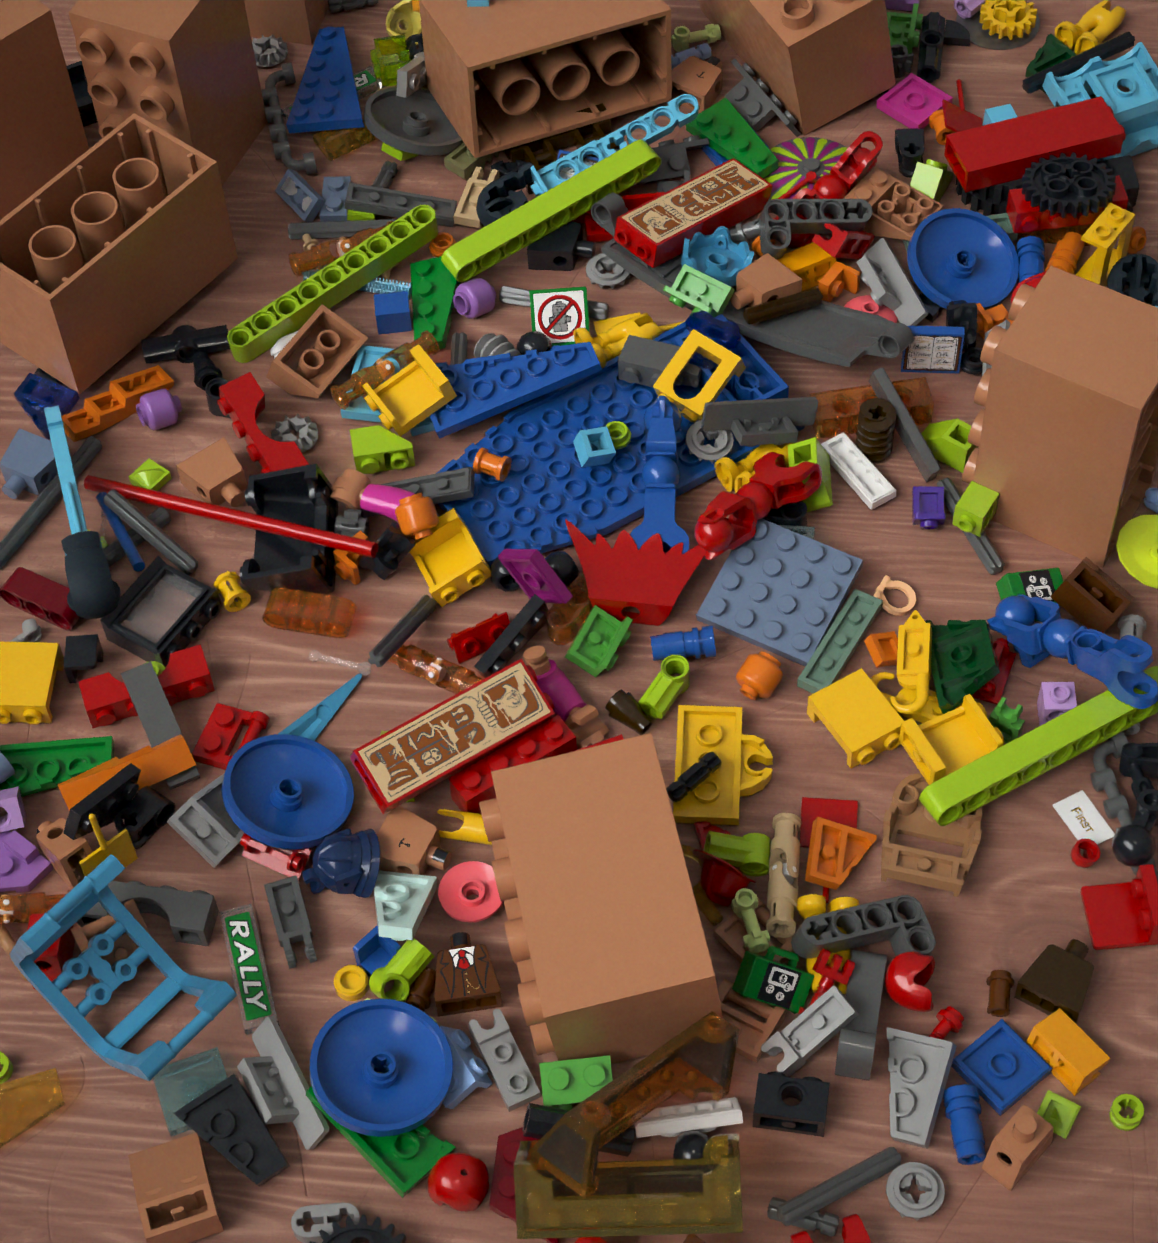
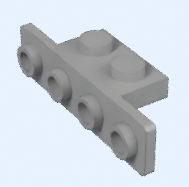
(891, 284)
(280, 1085)

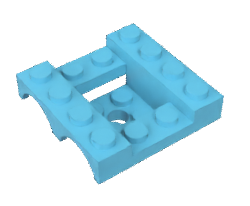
(1133, 109)

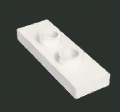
(858, 471)
(697, 1116)

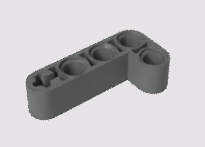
(848, 215)
(862, 933)
(859, 1036)

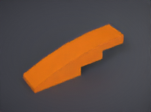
(116, 404)
(155, 765)

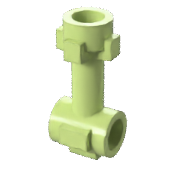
(682, 36)
(744, 908)

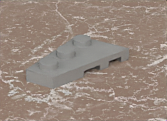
(917, 1084)

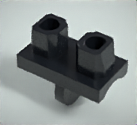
(963, 315)
(391, 550)

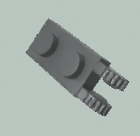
(290, 917)

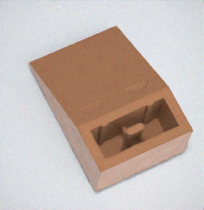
(894, 204)
(175, 1192)

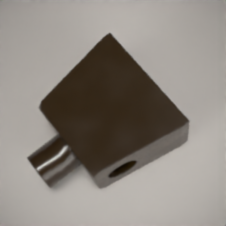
(1057, 980)

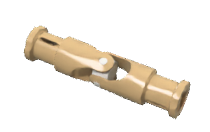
(783, 875)

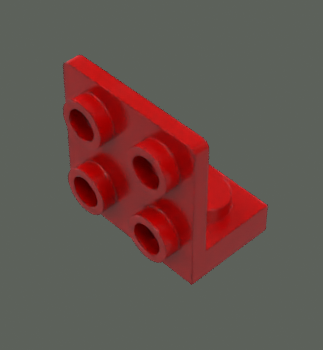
(1123, 912)

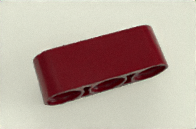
(39, 598)

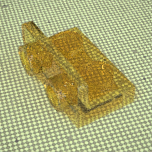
(342, 141)

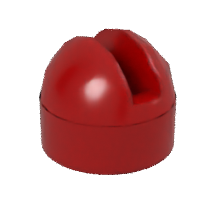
(1090, 854)

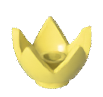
(405, 16)

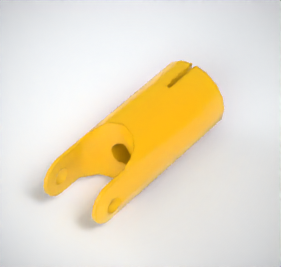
(471, 830)

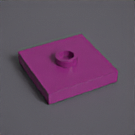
(534, 575)

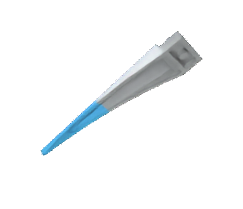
(204, 818)

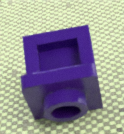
(928, 506)

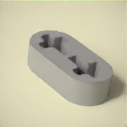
(321, 1214)

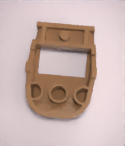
(921, 866)

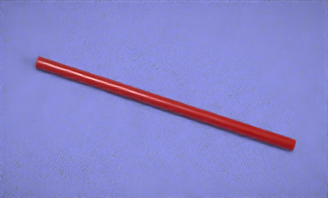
(234, 516)

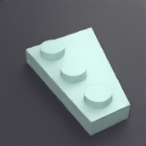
(402, 903)

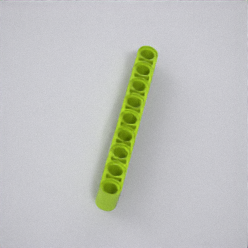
(550, 210)
(333, 283)
(1032, 755)

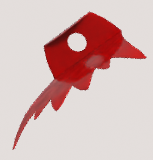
(633, 576)

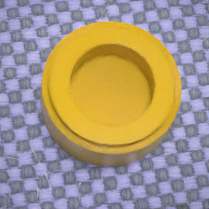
(351, 983)

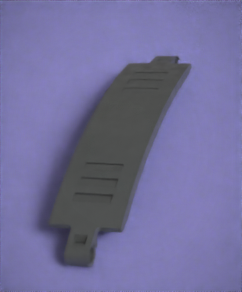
(817, 332)

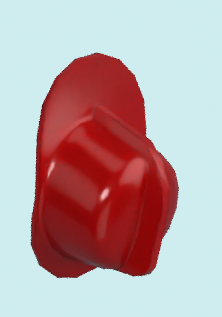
(720, 878)

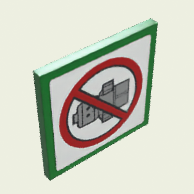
(559, 313)

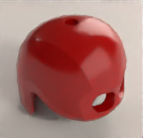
(907, 978)
(452, 1188)

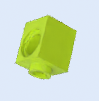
(975, 508)

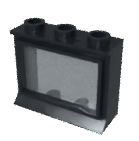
(161, 613)

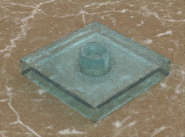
(185, 1081)

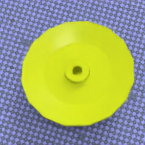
(1139, 548)

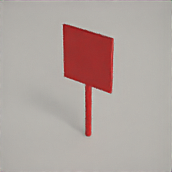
(957, 117)
(831, 809)

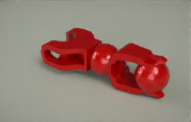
(843, 177)
(768, 489)

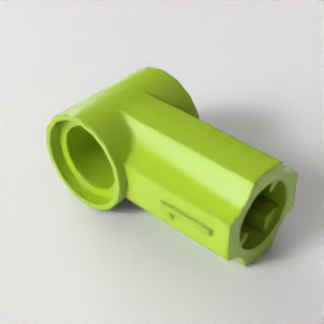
(666, 688)
(747, 852)
(403, 968)

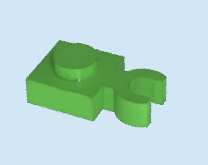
(1007, 720)

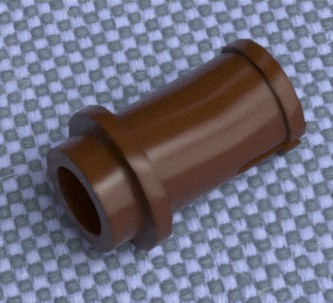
(422, 989)
(999, 992)

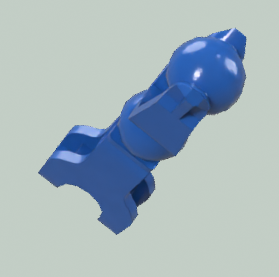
(661, 477)
(1093, 652)

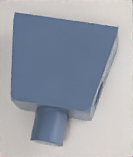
(27, 464)

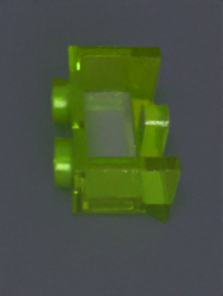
(388, 57)

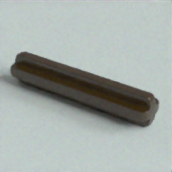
(782, 306)

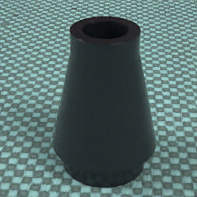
(204, 369)

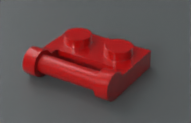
(223, 731)

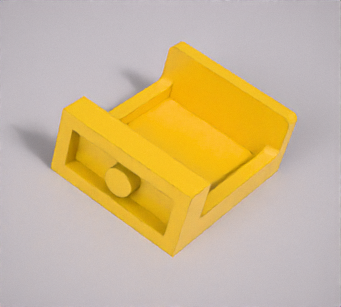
(410, 393)
(450, 559)
(28, 680)
(857, 717)
(950, 740)

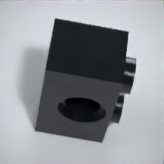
(804, 1118)

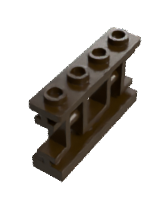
(559, 141)

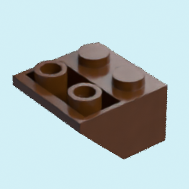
(1092, 596)

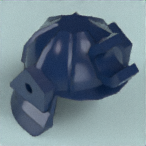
(345, 863)

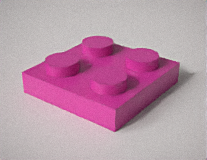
(912, 101)

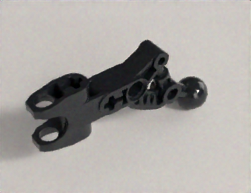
(1134, 843)

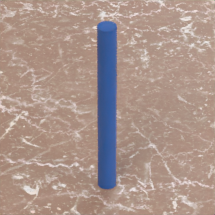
(122, 535)

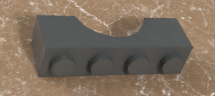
(189, 913)

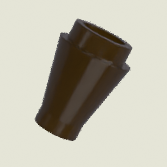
(627, 711)

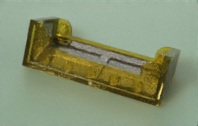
(634, 1196)

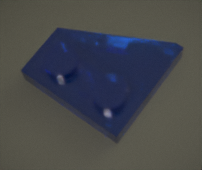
(39, 393)

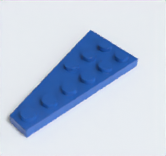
(328, 87)
(505, 381)

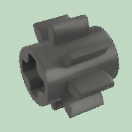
(901, 60)
(351, 523)

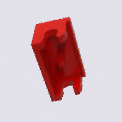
(844, 243)

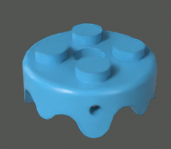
(717, 258)

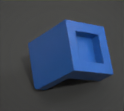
(392, 312)
(374, 951)

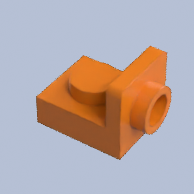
(839, 278)
(989, 318)
(348, 562)

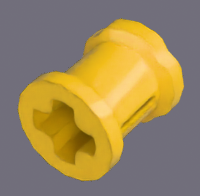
(232, 591)

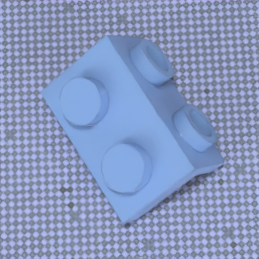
(468, 1069)

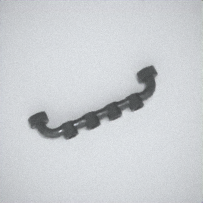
(278, 130)
(1104, 779)

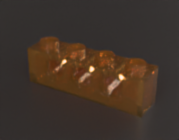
(840, 408)

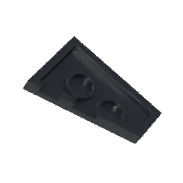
(514, 637)
(103, 802)
(235, 1129)

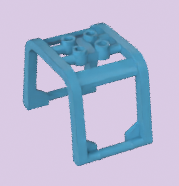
(92, 889)

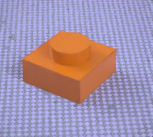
(883, 648)

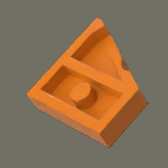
(834, 852)

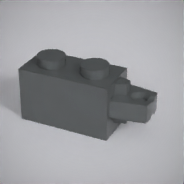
(646, 359)

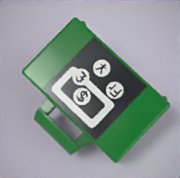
(1030, 583)
(772, 980)

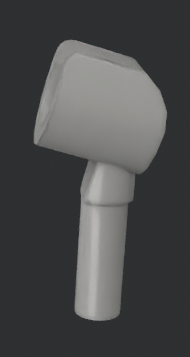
(30, 633)

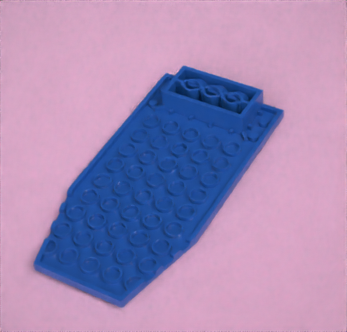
(546, 472)

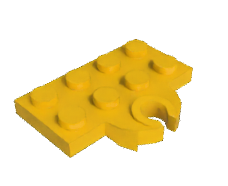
(718, 731)

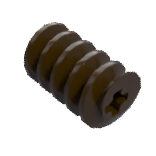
(876, 429)

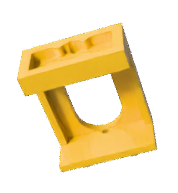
(1103, 234)
(729, 365)

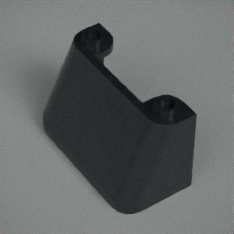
(301, 498)

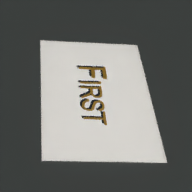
(1083, 818)

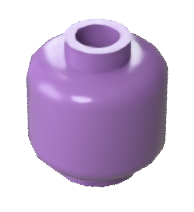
(474, 298)
(158, 409)

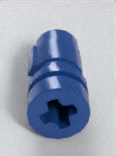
(1030, 256)
(684, 644)
(966, 1128)

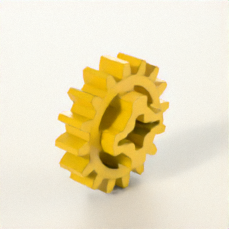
(1008, 17)

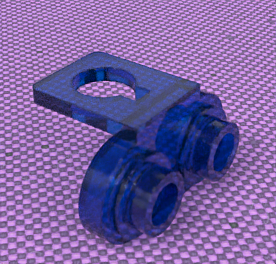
(721, 332)

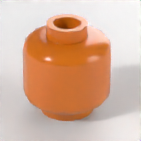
(417, 516)
(759, 675)

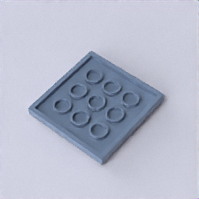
(780, 591)

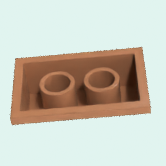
(316, 354)

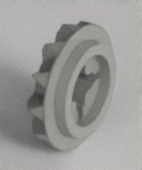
(275, 53)
(602, 262)
(307, 432)
(695, 441)
(926, 1180)

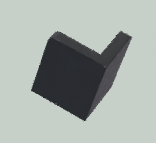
(81, 653)

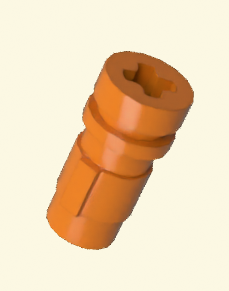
(1067, 253)

